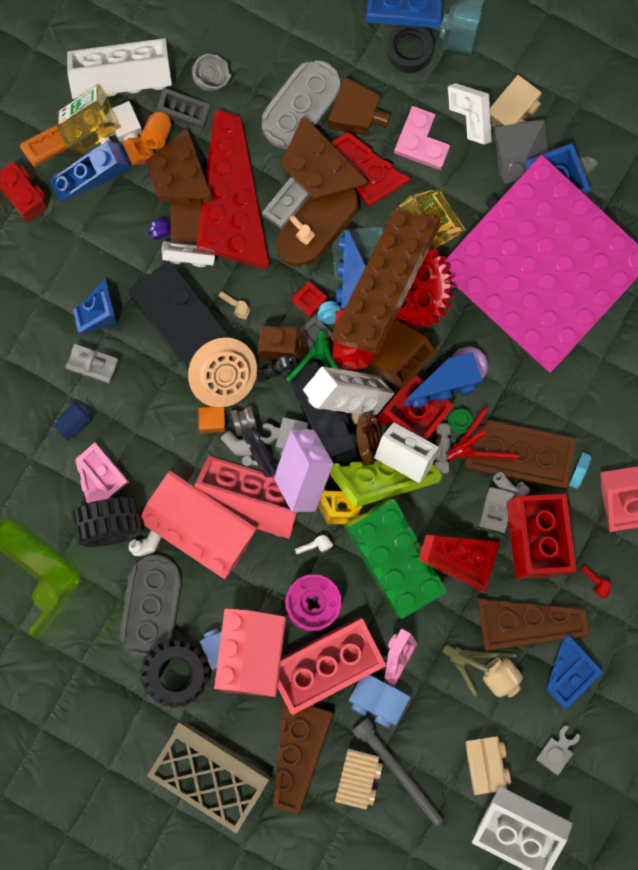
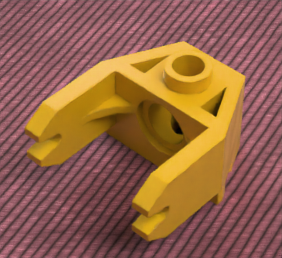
(329, 505)

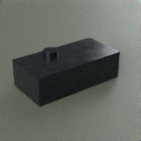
(175, 312)

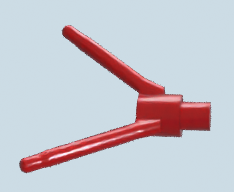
(465, 448)

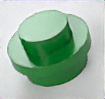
(460, 420)

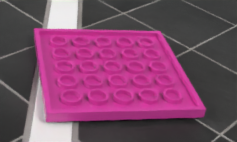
(544, 264)

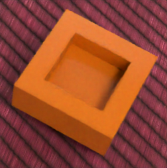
(137, 151)

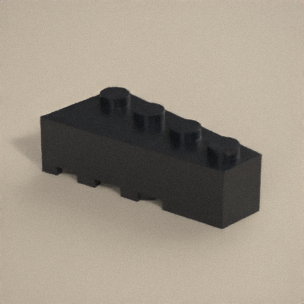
(328, 424)

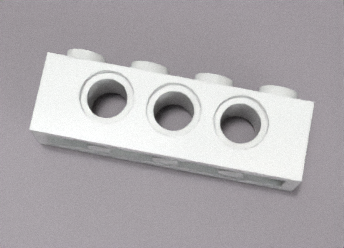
(347, 391)

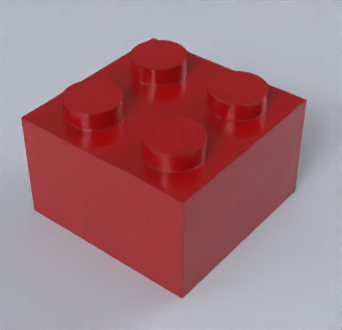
(419, 420)

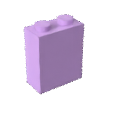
(303, 470)

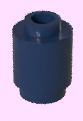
(73, 421)

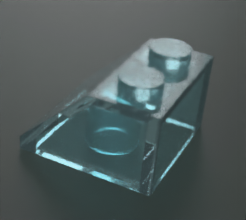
(461, 25)

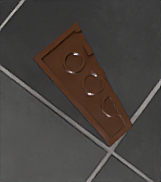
(519, 625)

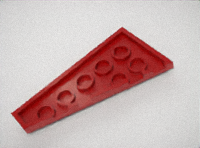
(232, 222)

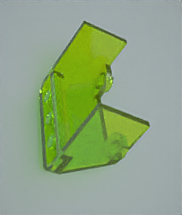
(56, 577)

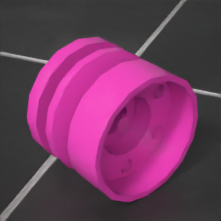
(328, 600)

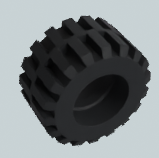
(106, 522)
(194, 684)

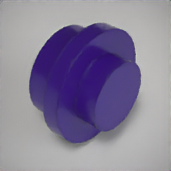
(159, 229)

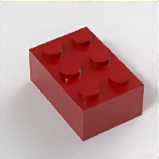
(541, 536)

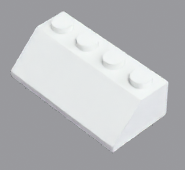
(120, 68)

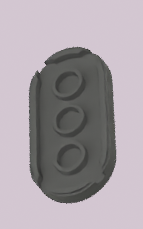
(150, 604)

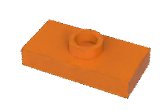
(44, 146)

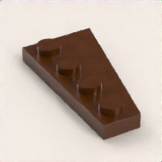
(298, 755)

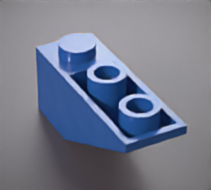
(91, 170)
(349, 269)
(454, 376)

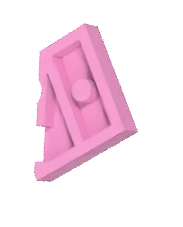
(99, 474)
(400, 651)

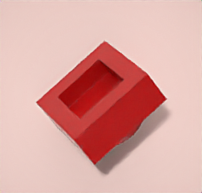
(309, 299)

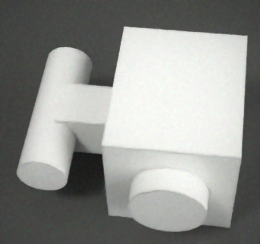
(129, 124)

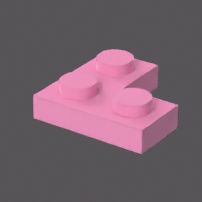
(415, 141)

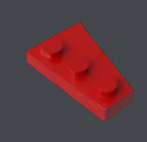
(378, 173)

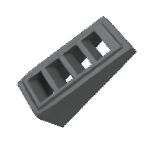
(184, 100)

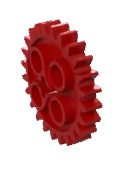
(437, 288)

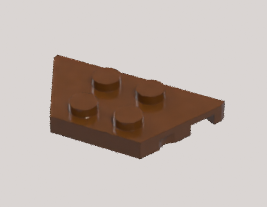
(318, 165)
(177, 172)

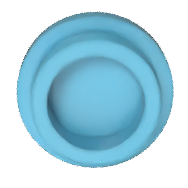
(327, 312)

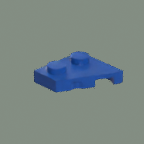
(571, 673)

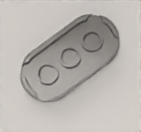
(306, 93)

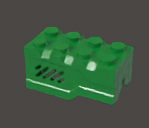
(393, 558)

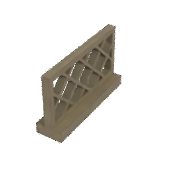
(223, 757)

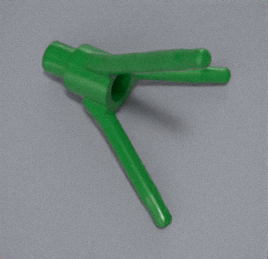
(319, 351)

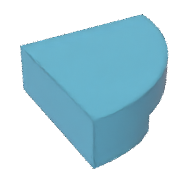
(580, 470)

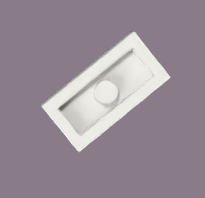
(179, 253)

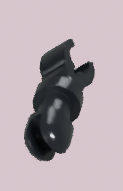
(276, 368)

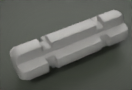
(443, 442)

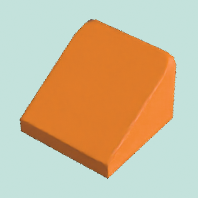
(212, 419)

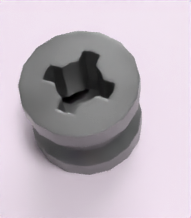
(243, 420)

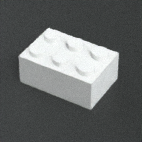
(522, 832)

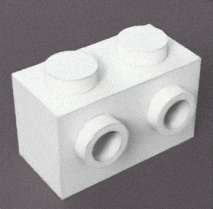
(406, 455)

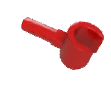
(603, 587)

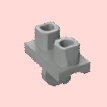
(91, 364)

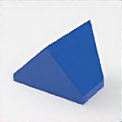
(96, 310)

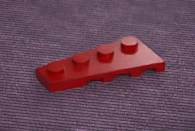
(461, 558)

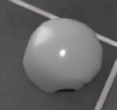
(210, 72)

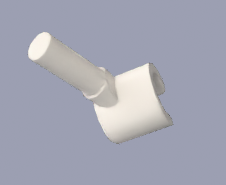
(322, 542)

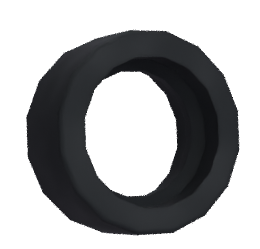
(409, 66)

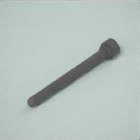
(366, 732)

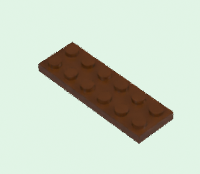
(386, 281)

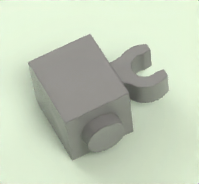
(281, 434)

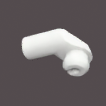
(145, 546)

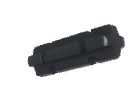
(260, 452)

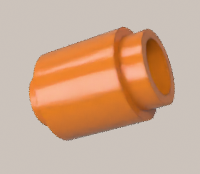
(156, 130)

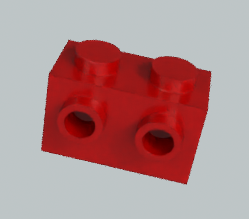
(20, 193)

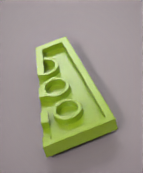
(377, 482)

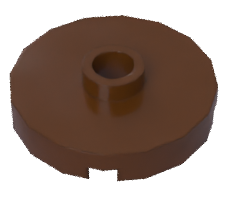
(368, 437)

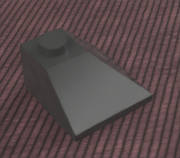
(518, 144)

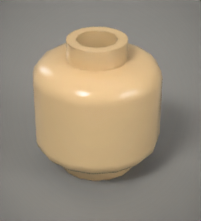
(503, 677)

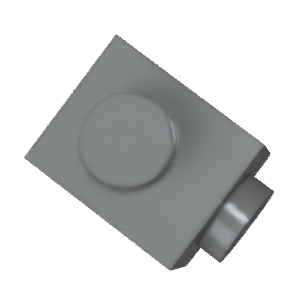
(495, 509)

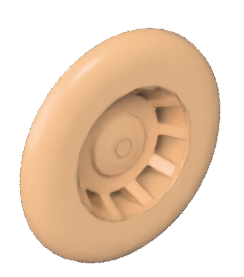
(232, 379)

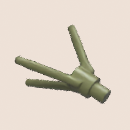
(463, 658)

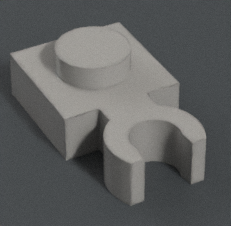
(555, 754)

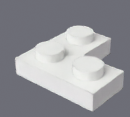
(475, 107)

